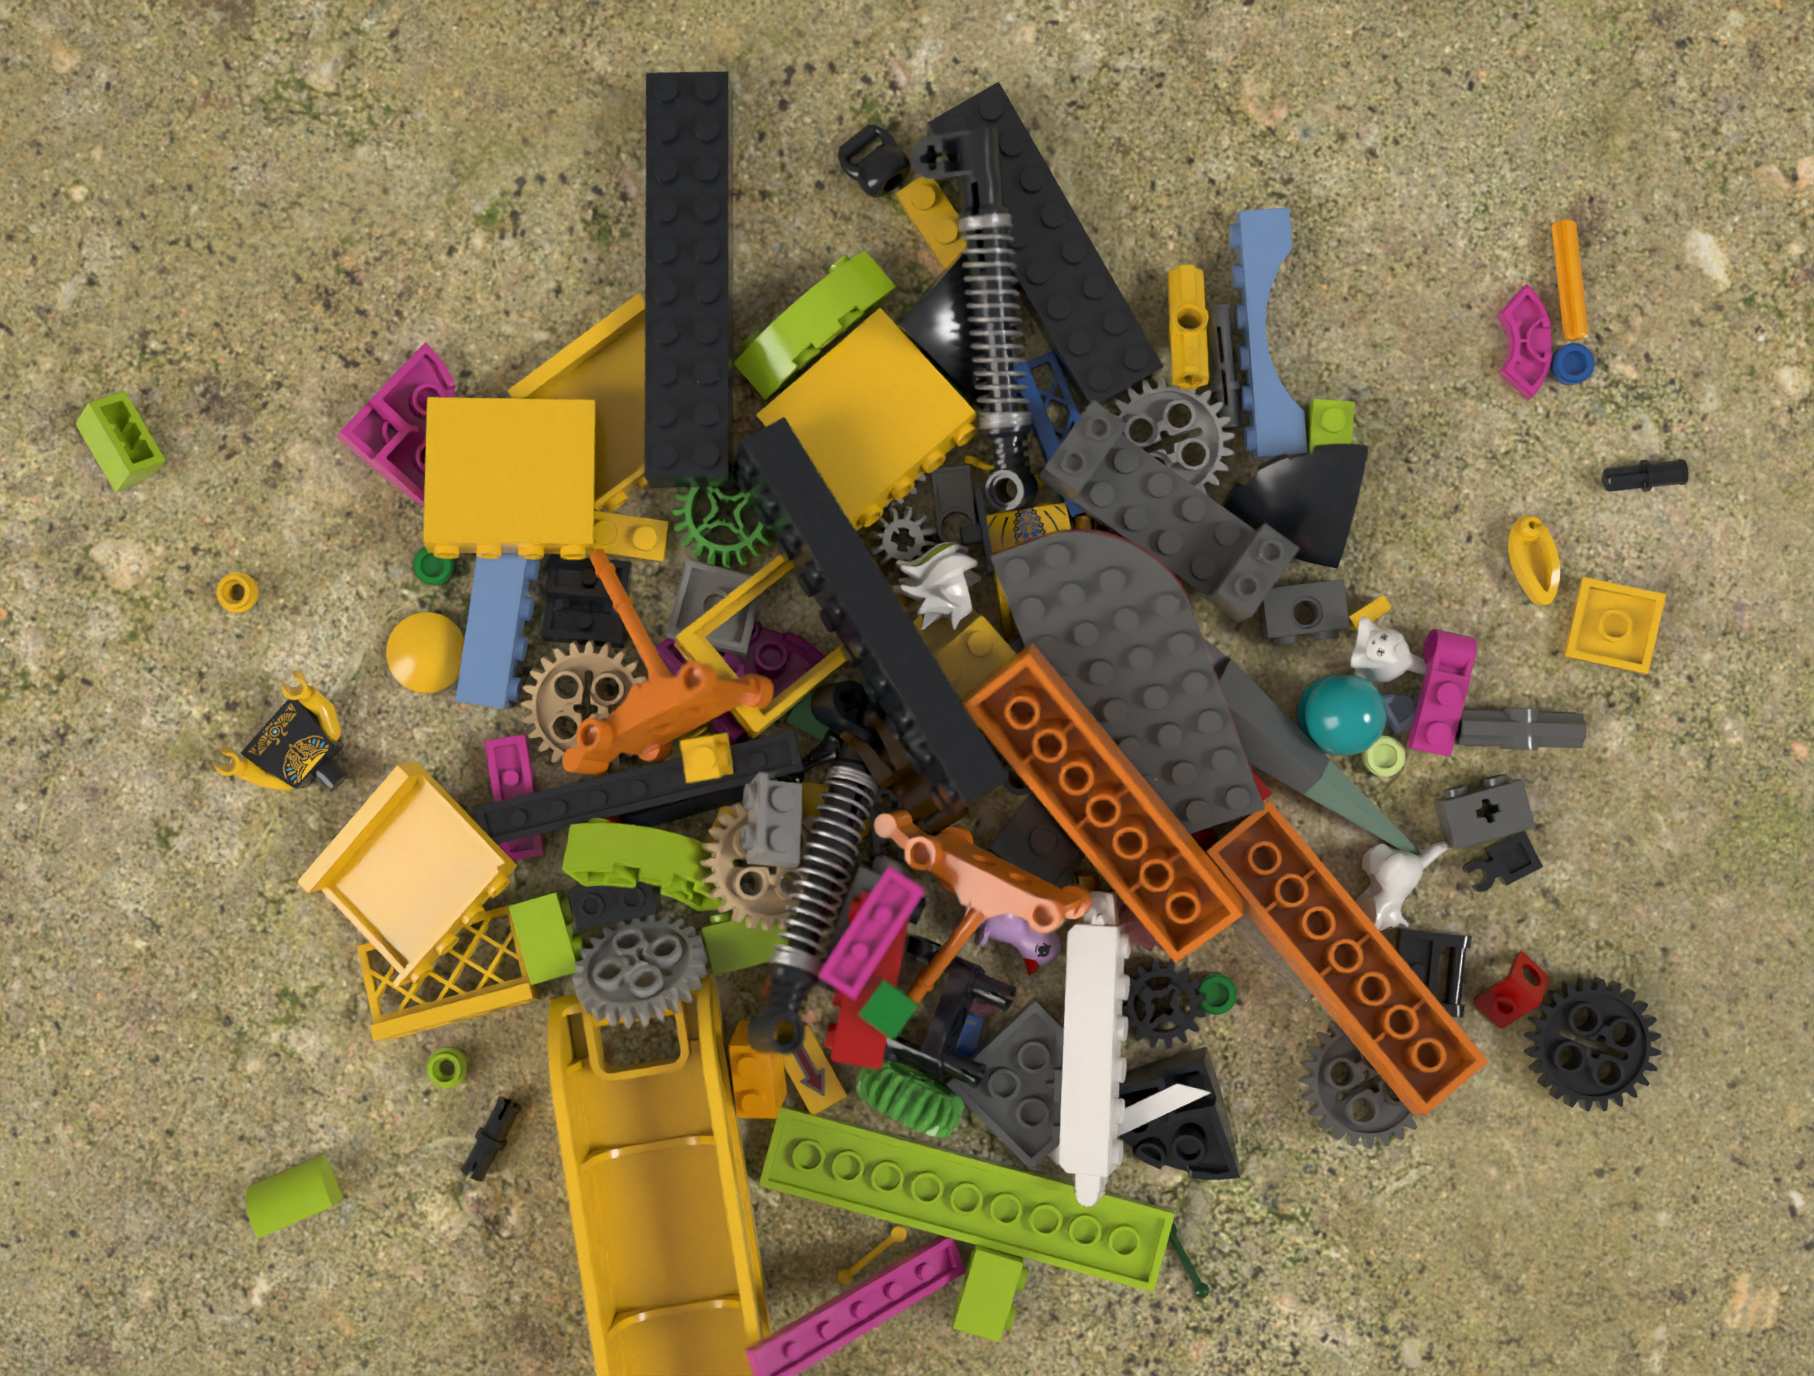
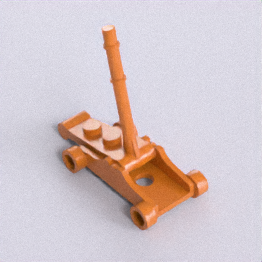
(660, 706)
(982, 884)

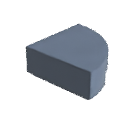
(1400, 711)

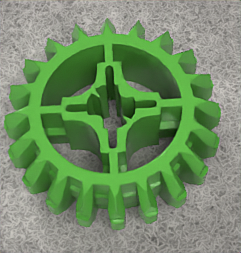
(712, 524)
(911, 1098)

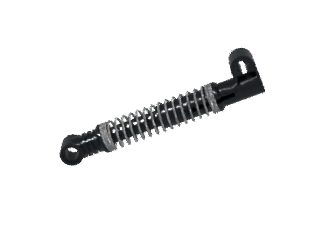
(985, 229)
(850, 784)

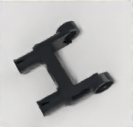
(938, 1050)

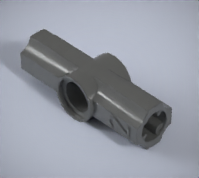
(1521, 729)

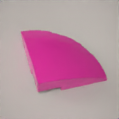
(393, 424)

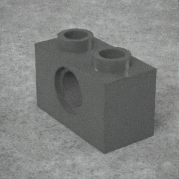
(1327, 605)

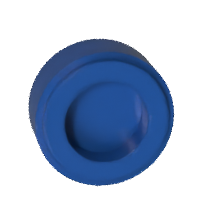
(1572, 364)

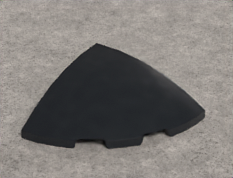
(942, 328)
(1305, 499)
(1189, 1137)

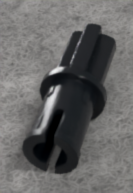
(1645, 475)

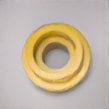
(225, 592)

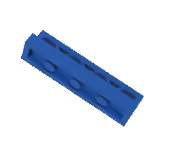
(1041, 424)

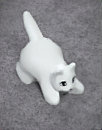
(1383, 654)
(1392, 878)

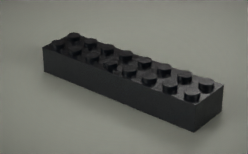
(1057, 263)

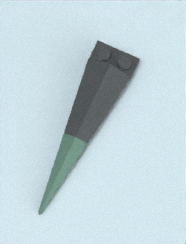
(1287, 754)

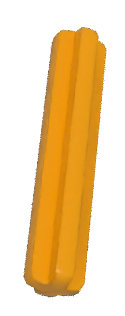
(1570, 280)

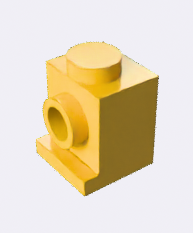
(707, 757)

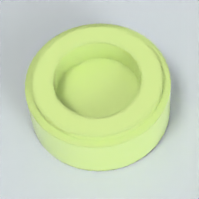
(1384, 757)

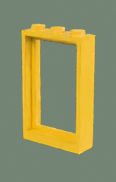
(695, 647)

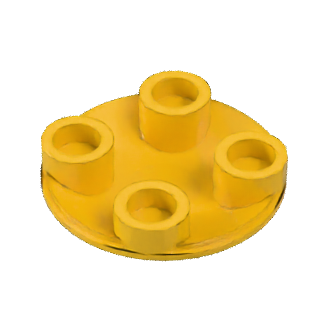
(425, 652)

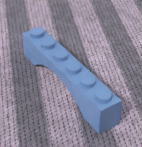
(1275, 419)

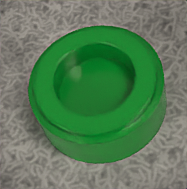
(433, 570)
(1219, 991)

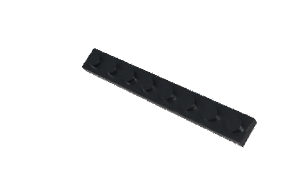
(633, 790)

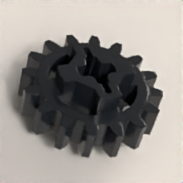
(1176, 1014)

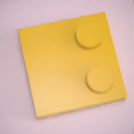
(1614, 625)

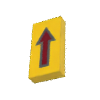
(814, 1074)

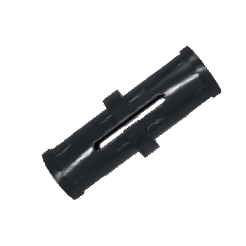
(491, 1139)

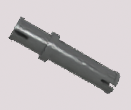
(1220, 319)

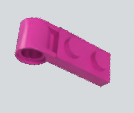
(1443, 691)

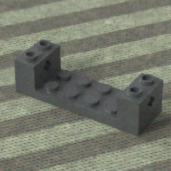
(1166, 515)

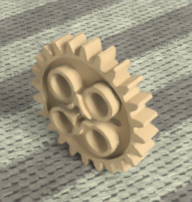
(551, 702)
(767, 899)

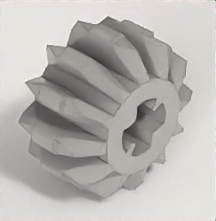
(893, 528)

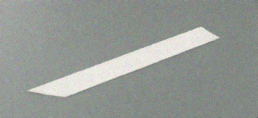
(1150, 1109)

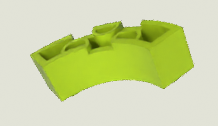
(827, 309)
(623, 854)

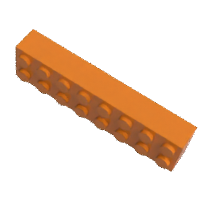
(1104, 803)
(1345, 961)

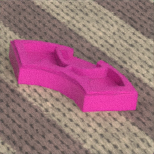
(1529, 341)

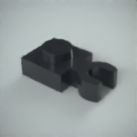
(1508, 859)

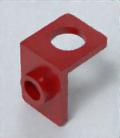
(1513, 994)

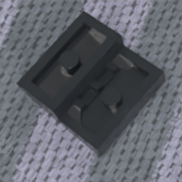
(580, 605)

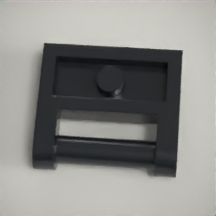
(1422, 954)

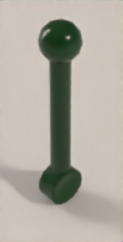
(1200, 1289)

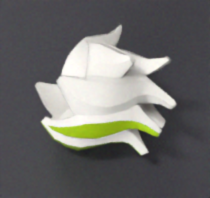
(939, 583)

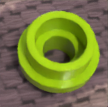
(436, 1073)

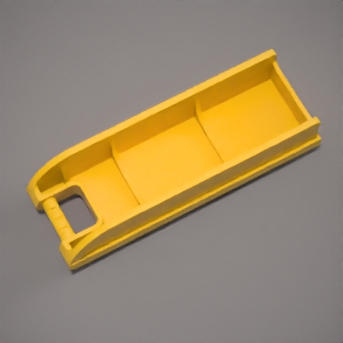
(659, 1196)

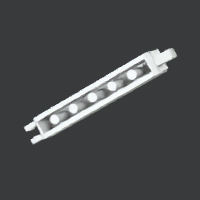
(1093, 1047)

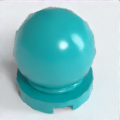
(1342, 714)

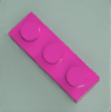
(512, 777)
(871, 932)

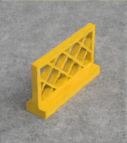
(453, 1008)

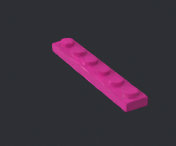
(857, 1310)

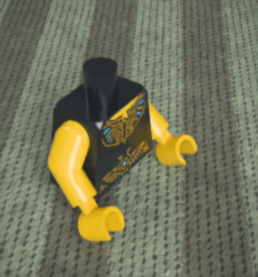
(293, 744)

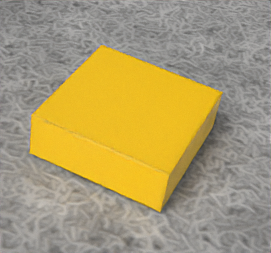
(1372, 609)

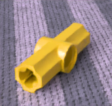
(1187, 346)

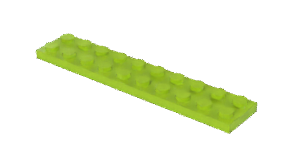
(965, 1198)

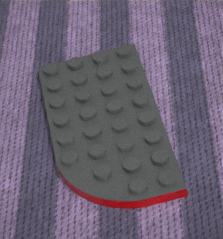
(1137, 662)

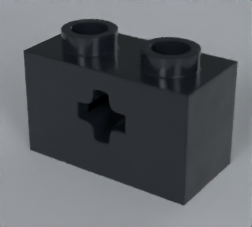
(612, 904)

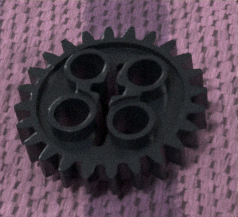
(1605, 1010)

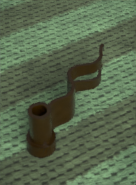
(904, 782)

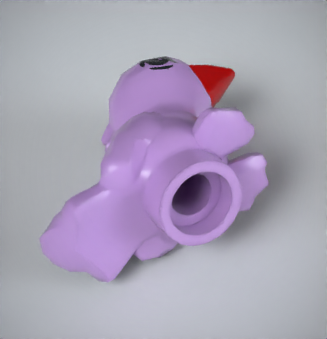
(1035, 947)

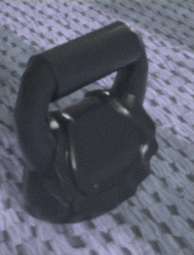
(879, 170)

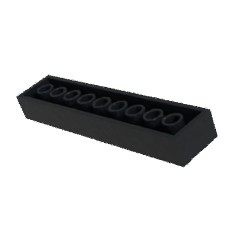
(689, 280)
(867, 618)

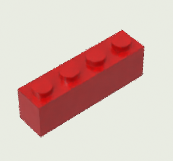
(854, 1038)

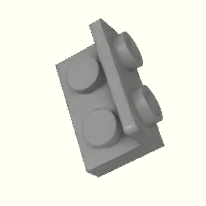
(773, 822)

